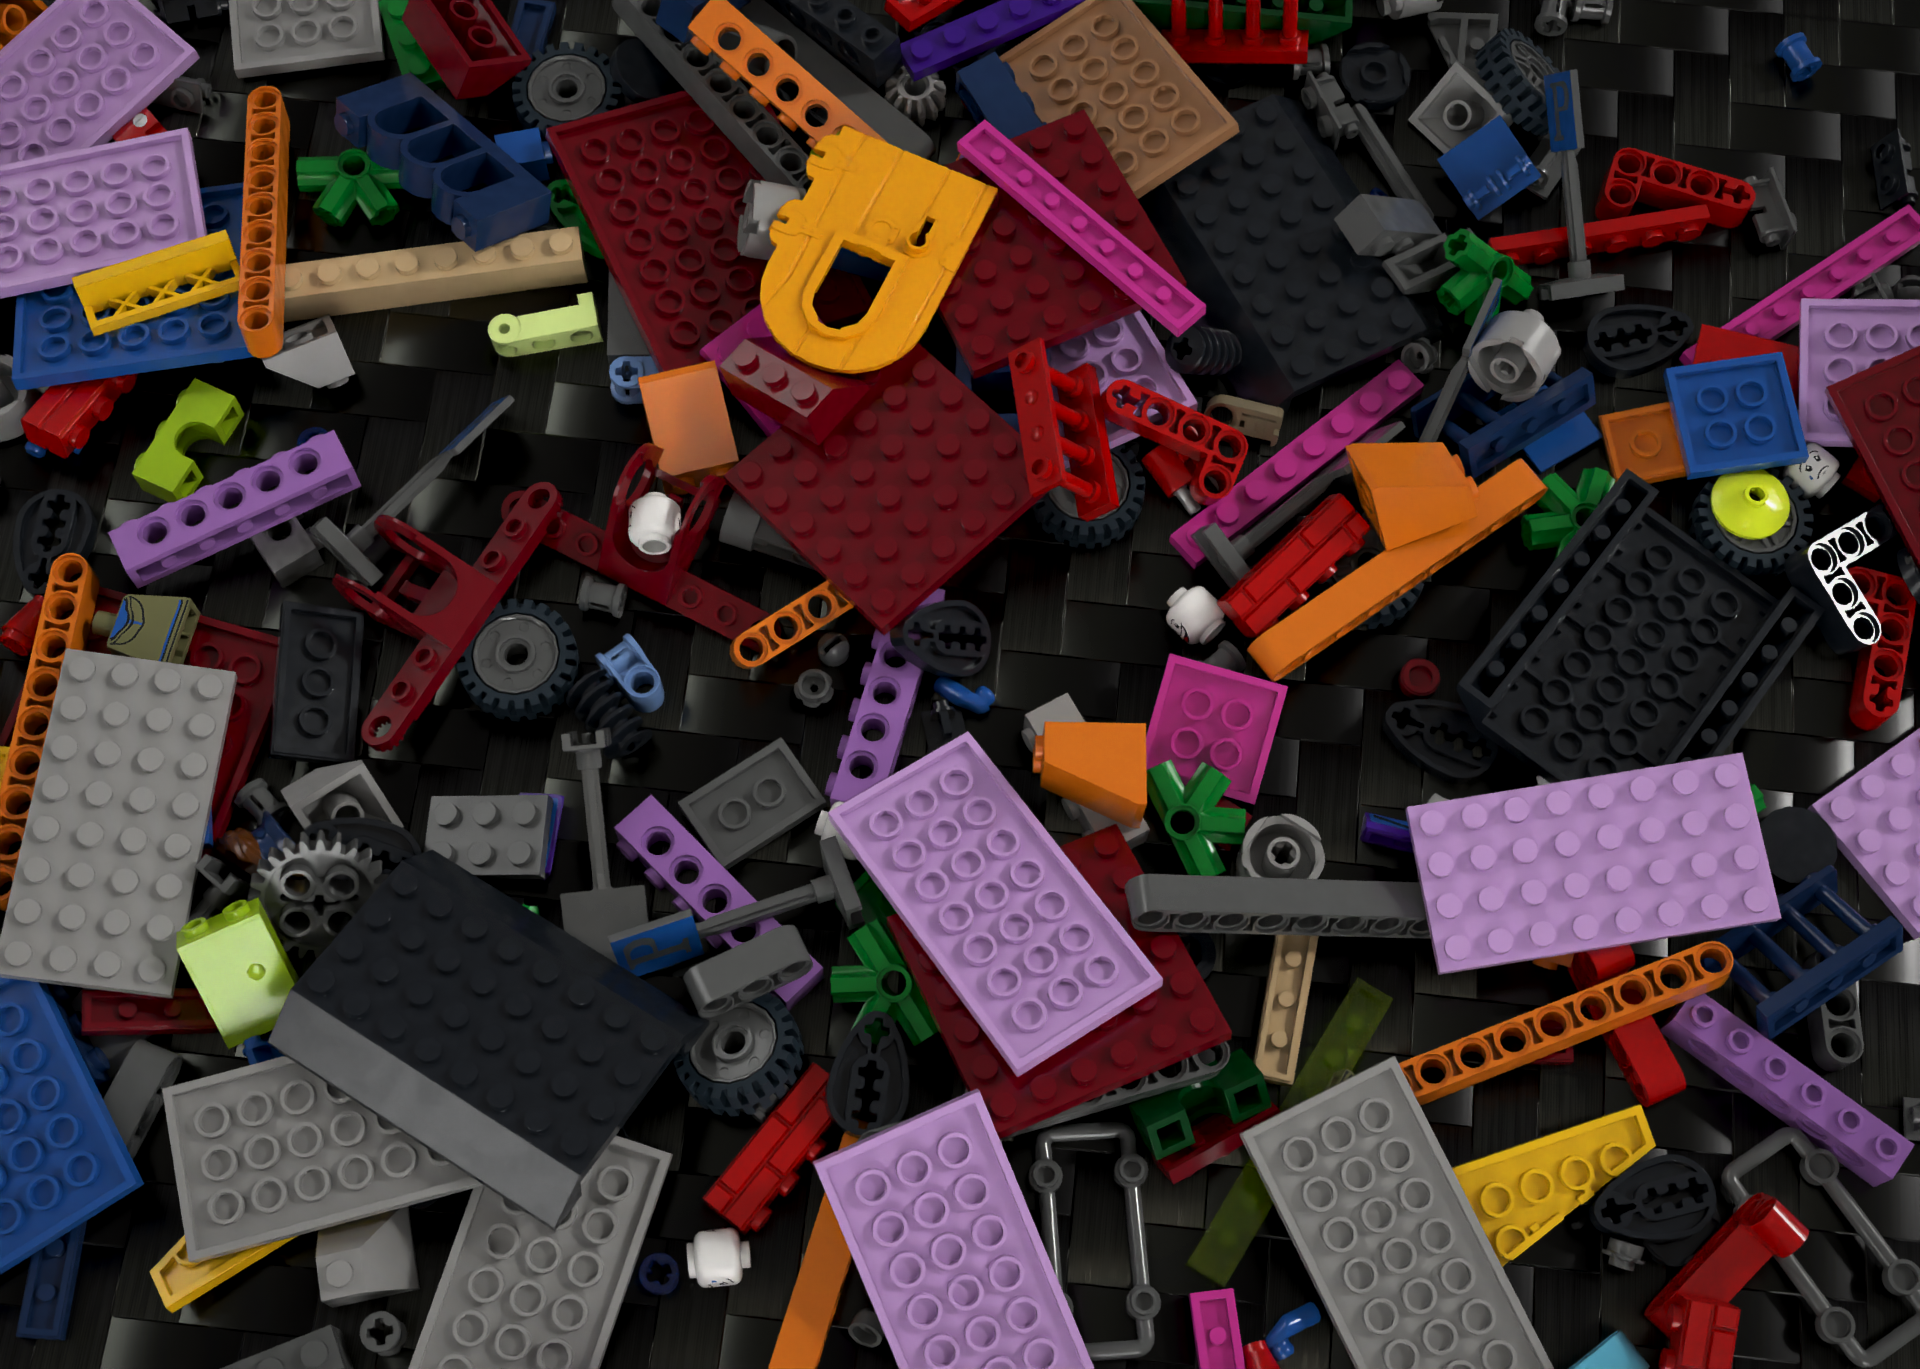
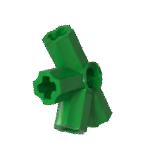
(346, 191)
(1478, 268)
(1564, 509)
(1199, 800)
(869, 985)

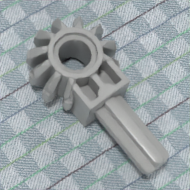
(926, 105)

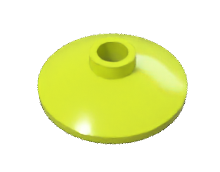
(1741, 513)

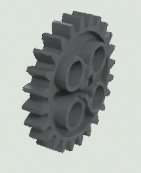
(319, 863)

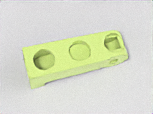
(547, 329)

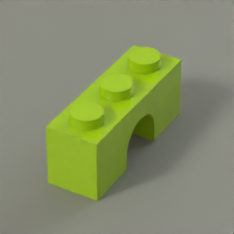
(199, 414)

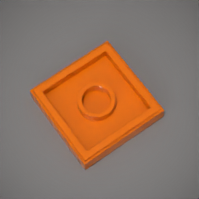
(1643, 443)

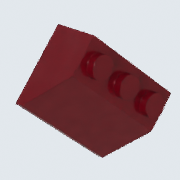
(466, 44)
(790, 390)

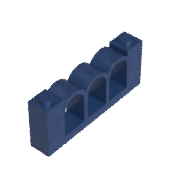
(479, 218)

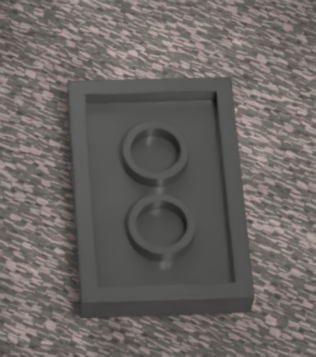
(752, 804)
(492, 834)

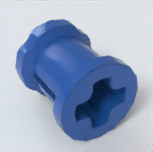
(1798, 57)

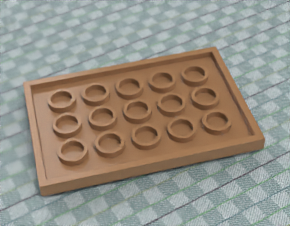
(1129, 83)

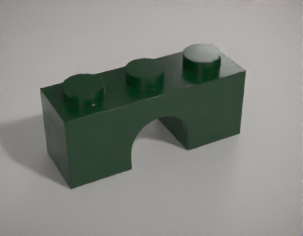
(1166, 1118)

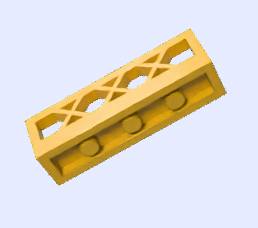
(158, 276)

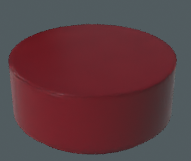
(1419, 679)

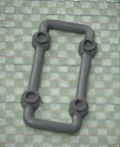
(1130, 1174)
(1899, 1276)

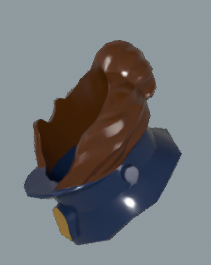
(247, 847)

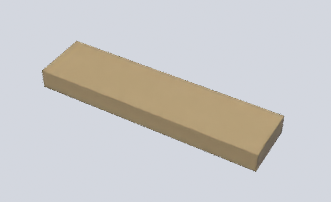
(1284, 1007)

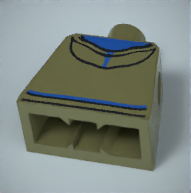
(149, 627)

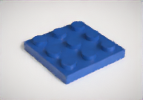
(1735, 415)

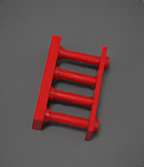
(1238, 45)
(1083, 424)

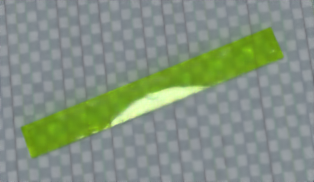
(1248, 1199)

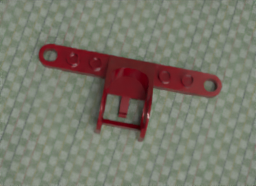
(655, 576)
(449, 611)

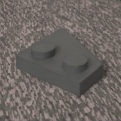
(1461, 35)

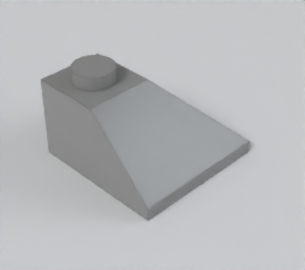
(1456, 108)
(313, 355)
(338, 792)
(367, 1259)

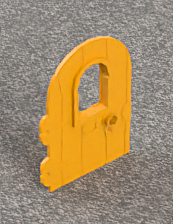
(875, 205)

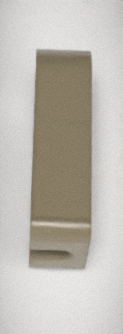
(1250, 416)

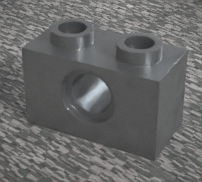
(289, 557)

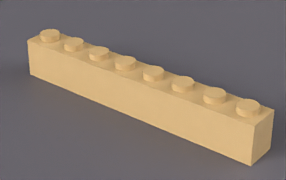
(433, 274)

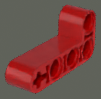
(1725, 196)
(1171, 435)
(1884, 654)
(1637, 1045)
(1733, 1255)

